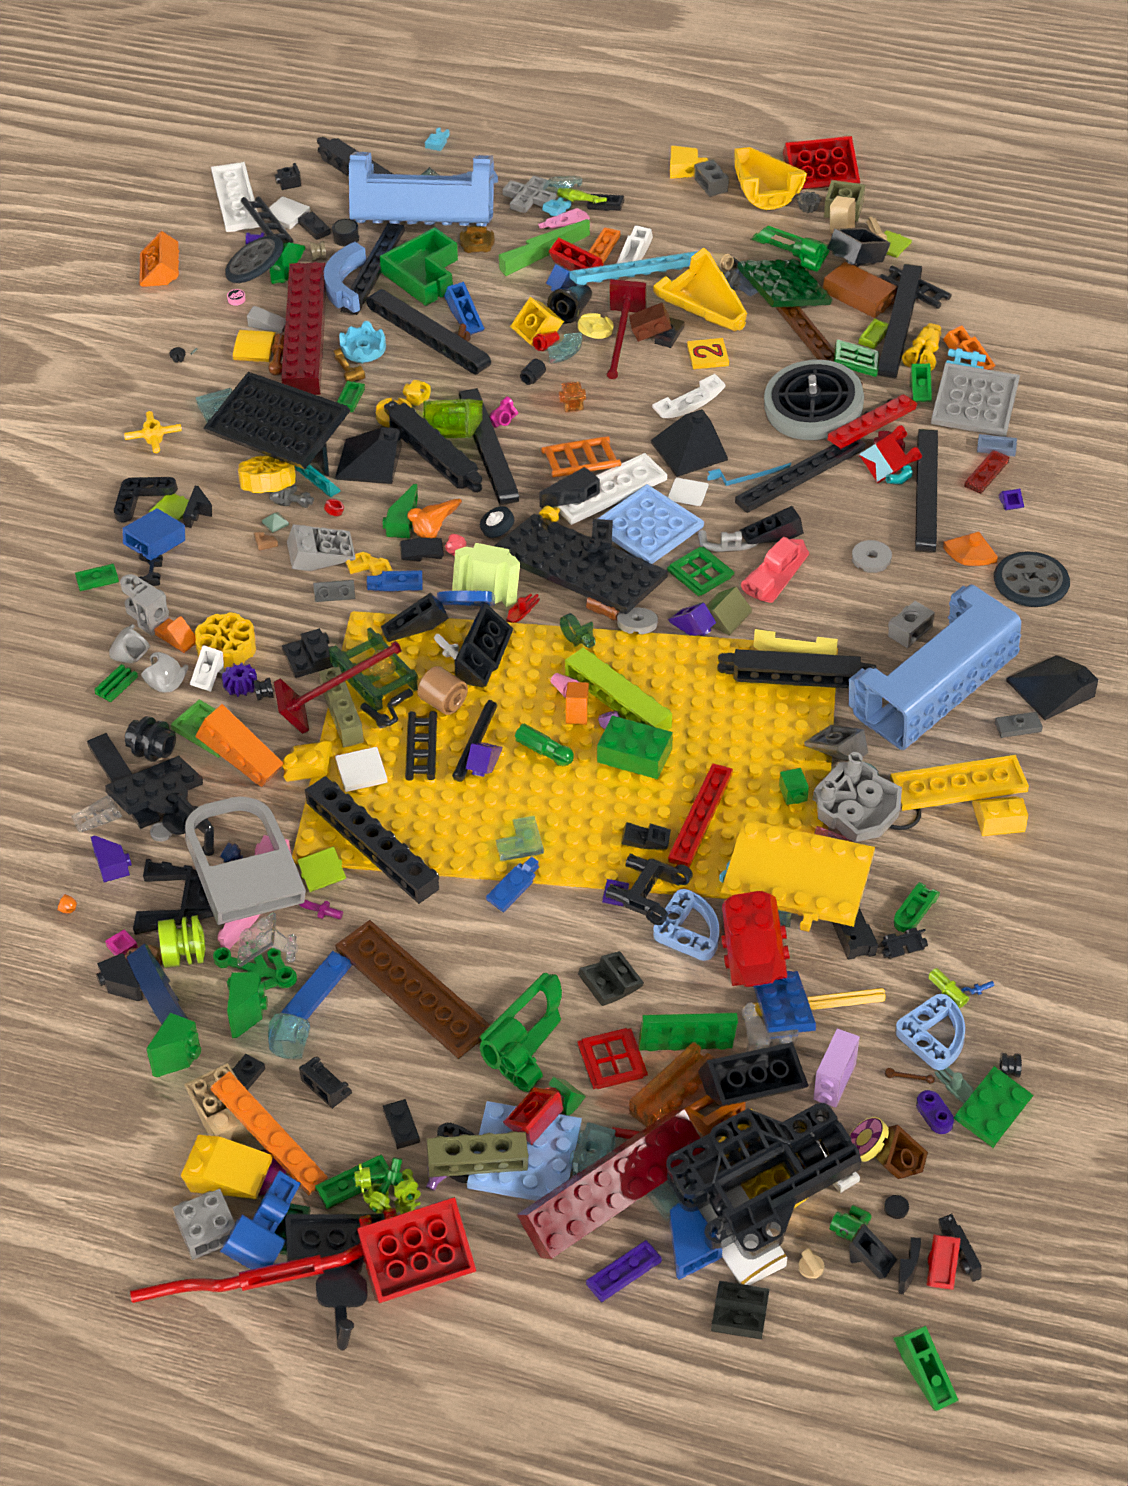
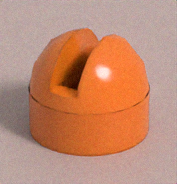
(67, 904)

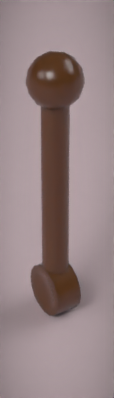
(890, 1073)

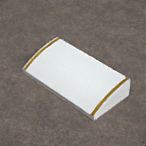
(747, 1270)

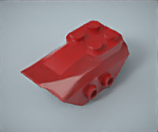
(754, 939)

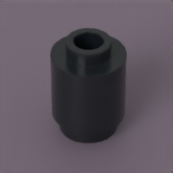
(532, 371)

